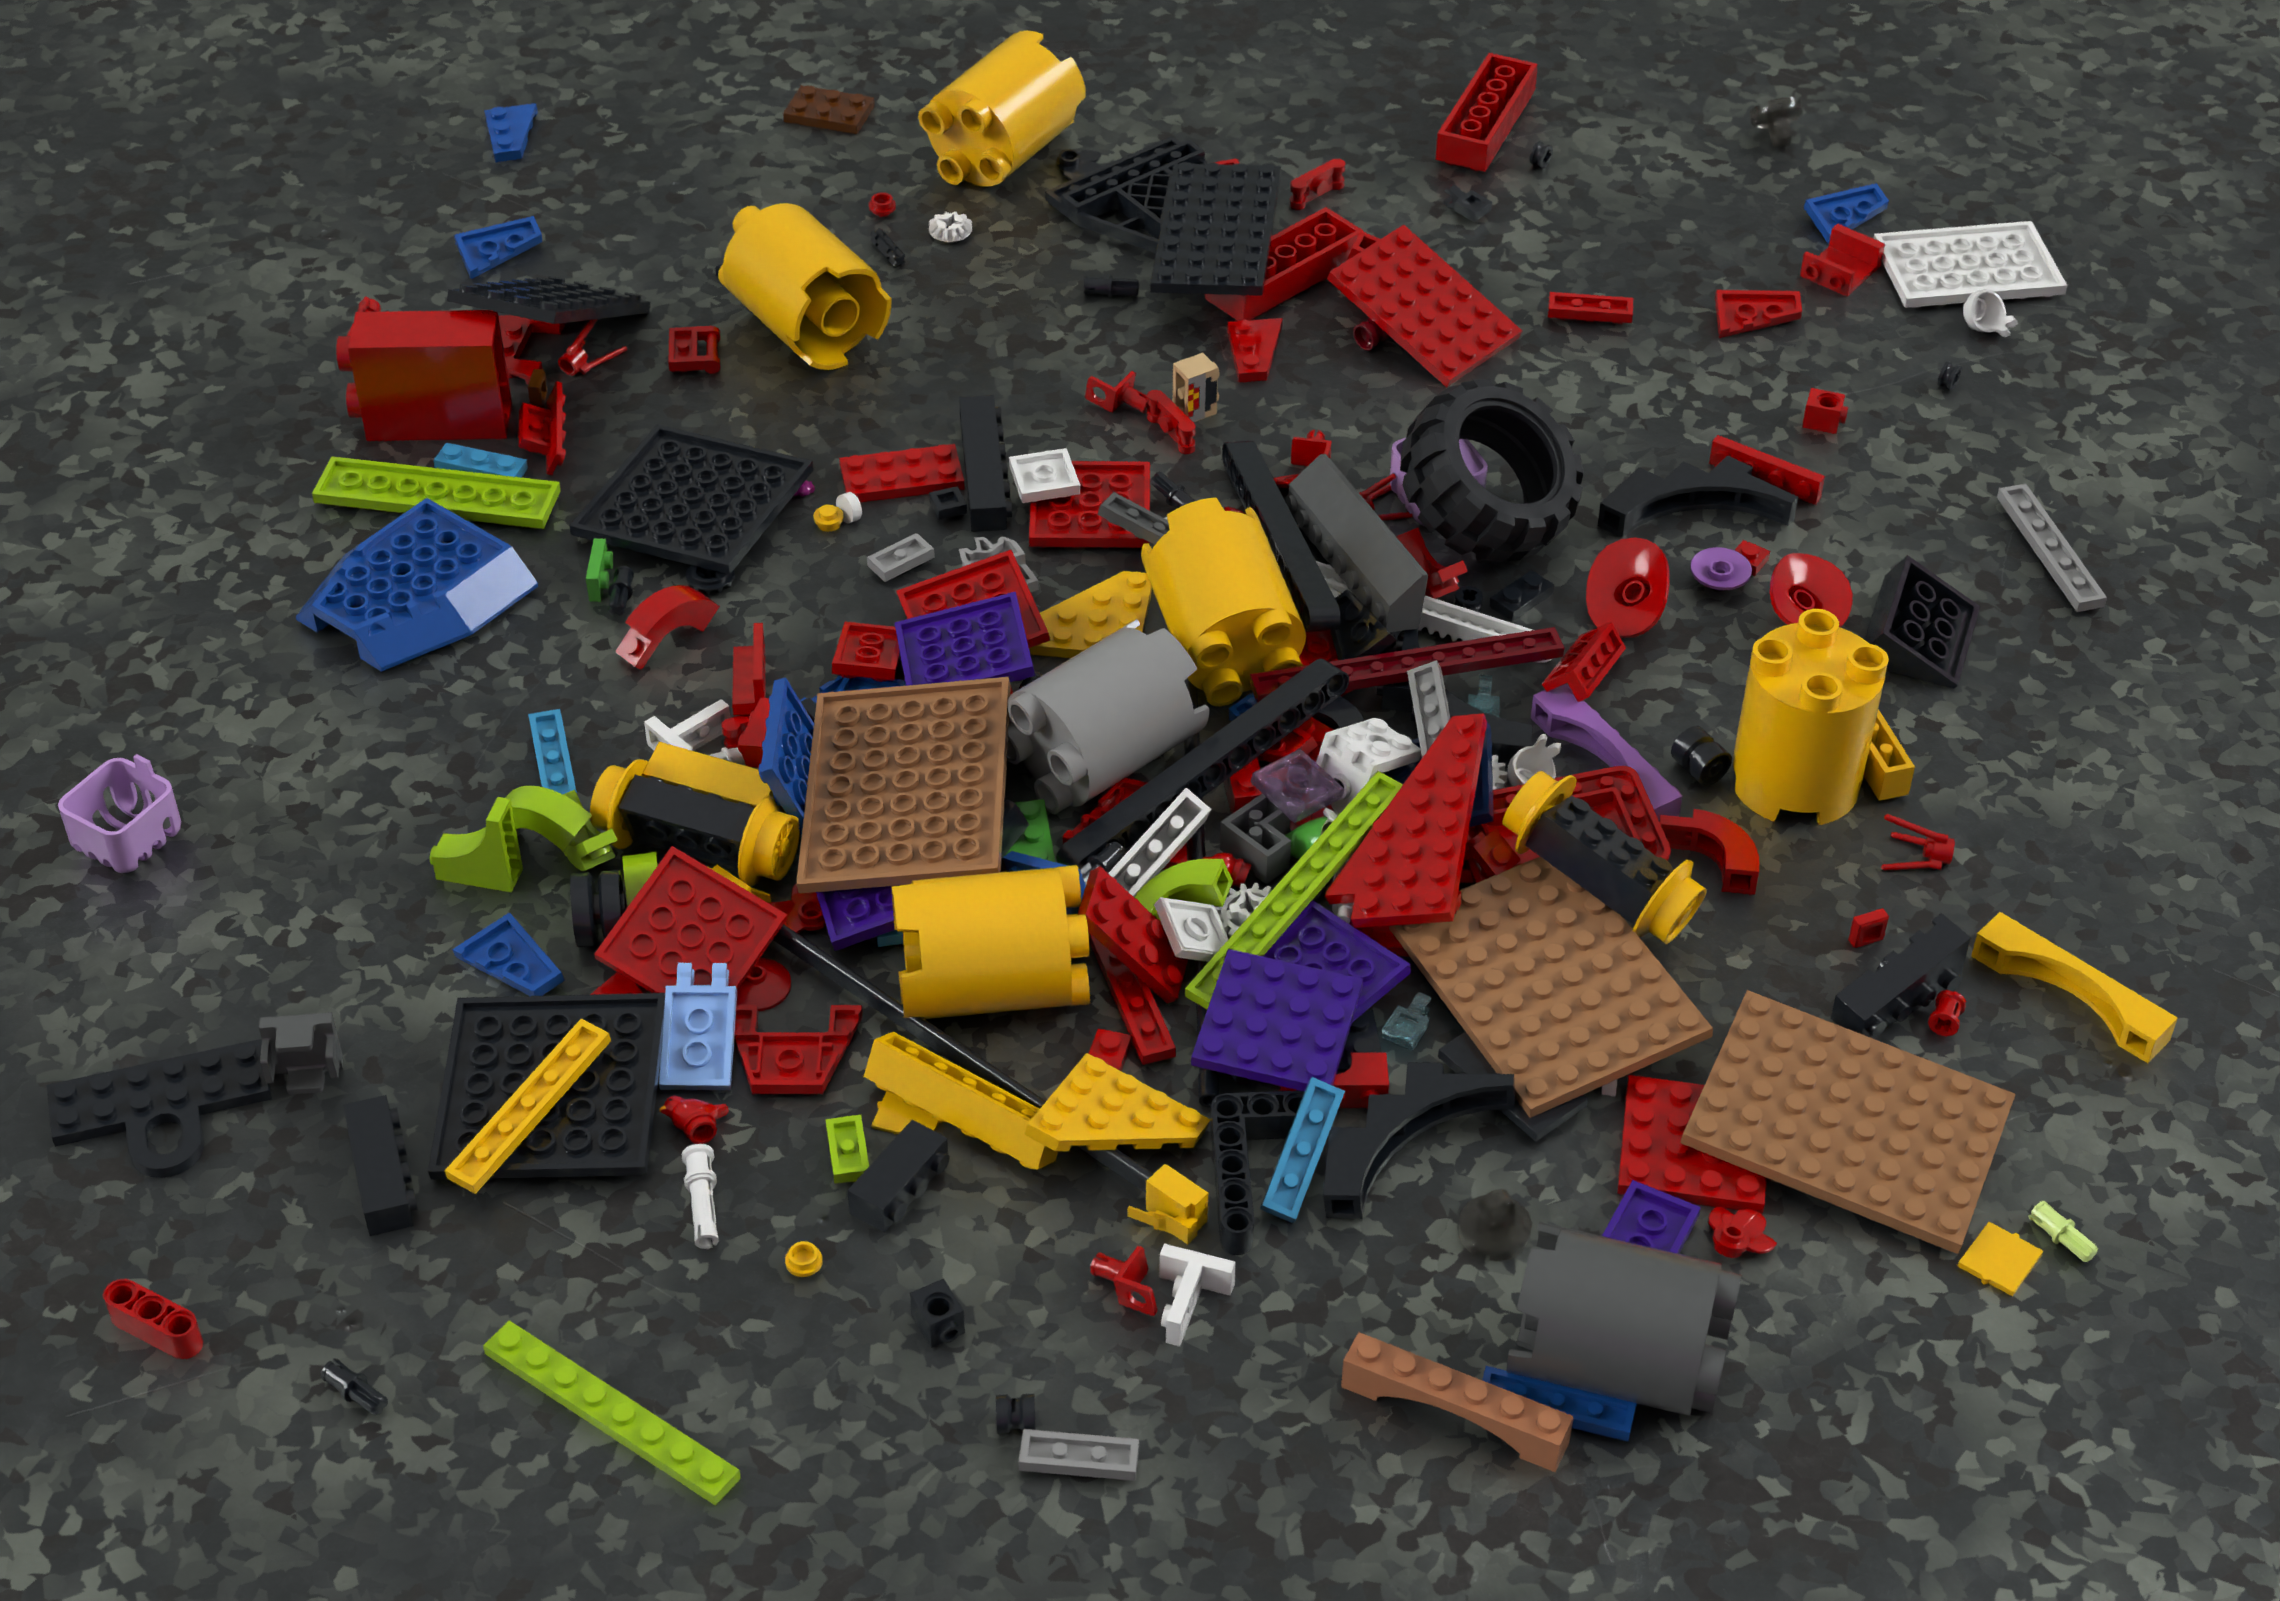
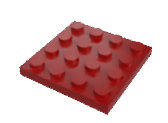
(1075, 518)
(973, 583)
(689, 918)
(1654, 1156)

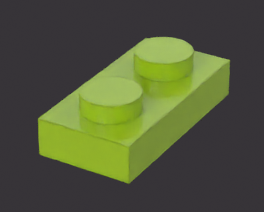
(847, 1148)

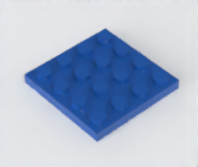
(787, 750)

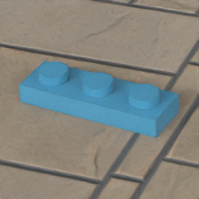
(479, 461)

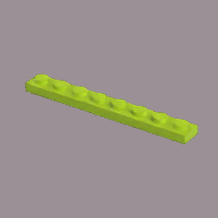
(612, 1412)

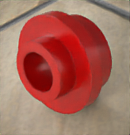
(882, 204)

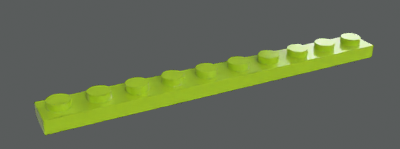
(1301, 882)

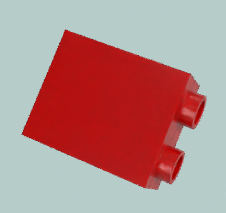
(427, 375)

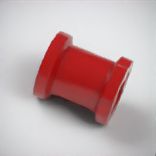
(1948, 1014)

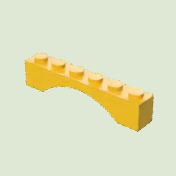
(2133, 1020)

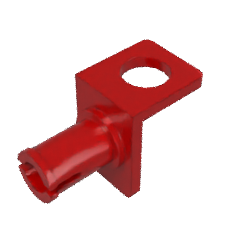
(1122, 393)
(1307, 449)
(1127, 1279)

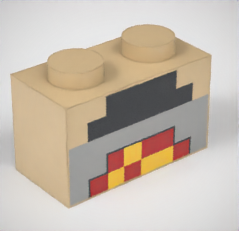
(1196, 386)

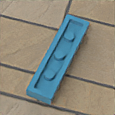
(552, 751)
(1302, 1150)

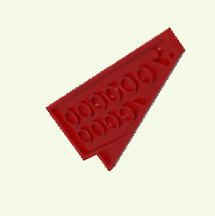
(1417, 847)

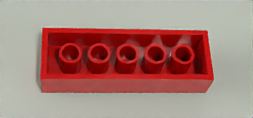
(1486, 112)
(1296, 261)

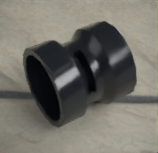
(1015, 1413)

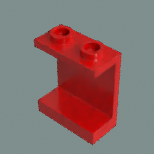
(1845, 262)

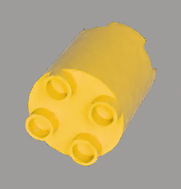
(1002, 111)
(803, 283)
(1224, 597)
(1807, 718)
(992, 943)

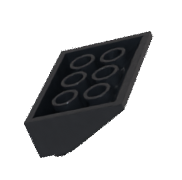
(1922, 624)

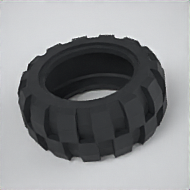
(1524, 437)

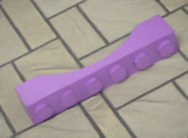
(1576, 722)

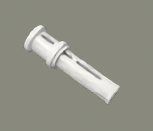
(700, 1183)

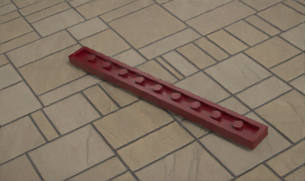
(1452, 658)

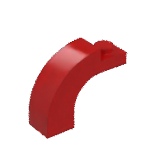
(1440, 579)
(659, 616)
(1722, 842)

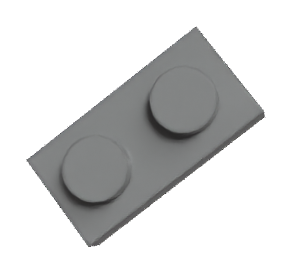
(900, 557)

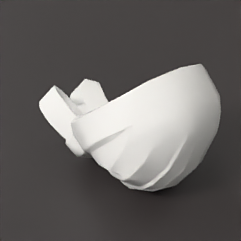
(1987, 313)
(1532, 760)

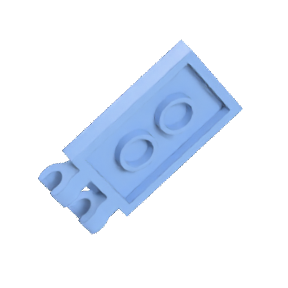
(698, 1032)

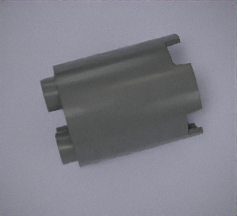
(1623, 1320)

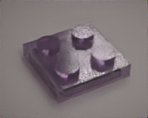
(1297, 785)

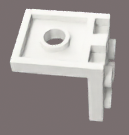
(1360, 751)

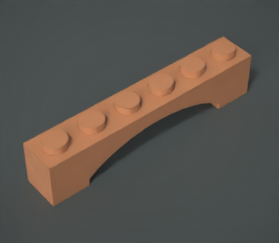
(1526, 1425)

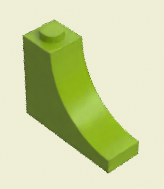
(484, 857)

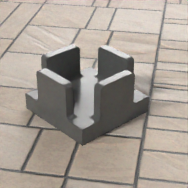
(302, 1048)

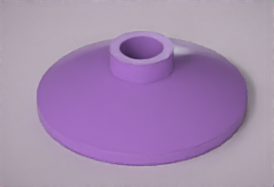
(1721, 568)

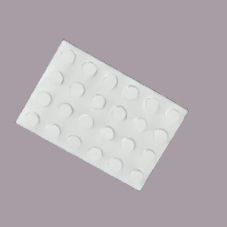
(1957, 261)

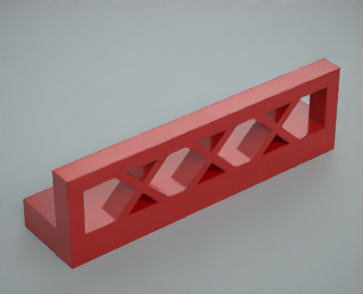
(1587, 661)
(749, 673)

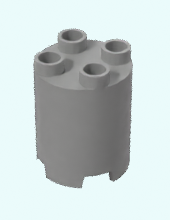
(1103, 715)

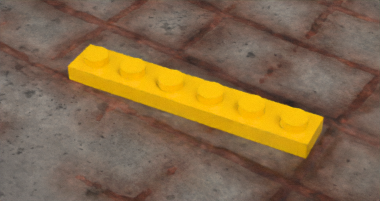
(527, 1106)

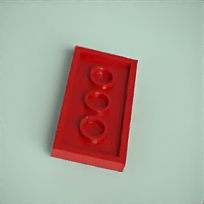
(902, 473)
(1131, 934)

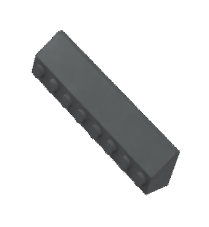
(1358, 545)

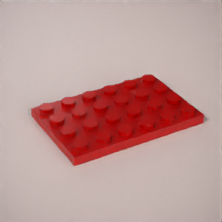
(1424, 305)

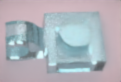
(1484, 700)
(1408, 1025)

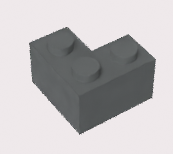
(1259, 838)

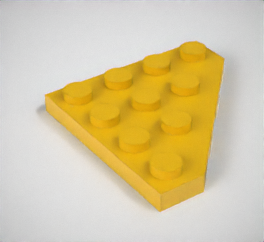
(1095, 614)
(1111, 1108)

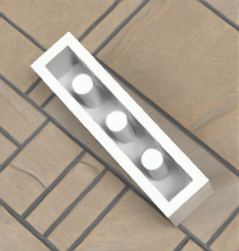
(1161, 842)

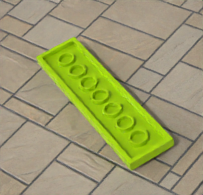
(467, 494)

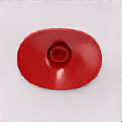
(1809, 583)
(1628, 586)

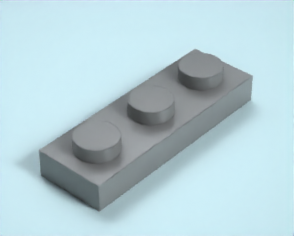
(1079, 1454)

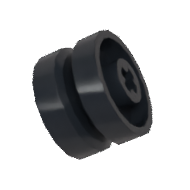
(595, 908)

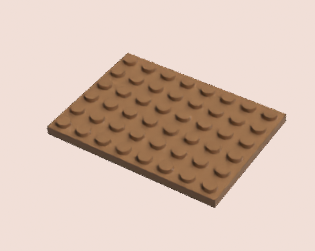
(905, 785)
(1552, 985)
(1850, 1120)

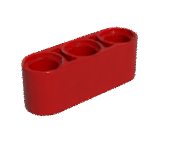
(153, 1318)

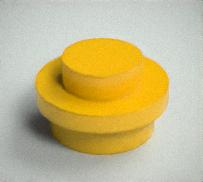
(828, 518)
(803, 1259)

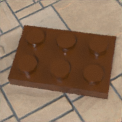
(828, 109)

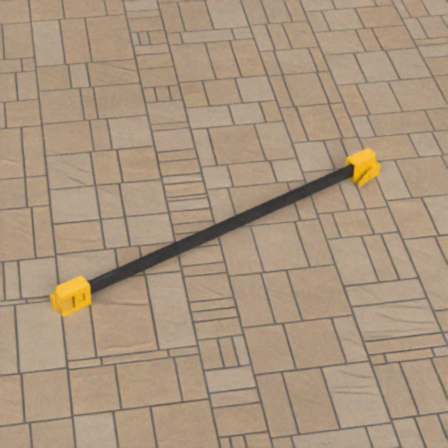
(1171, 1198)

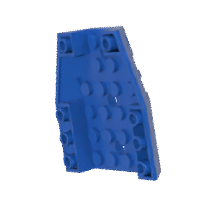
(437, 599)

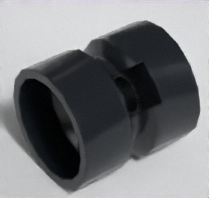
(1701, 755)

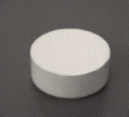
(850, 506)

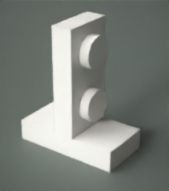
(691, 732)
(1191, 1274)

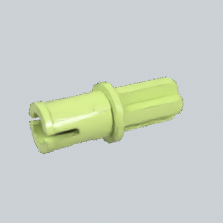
(2063, 1231)

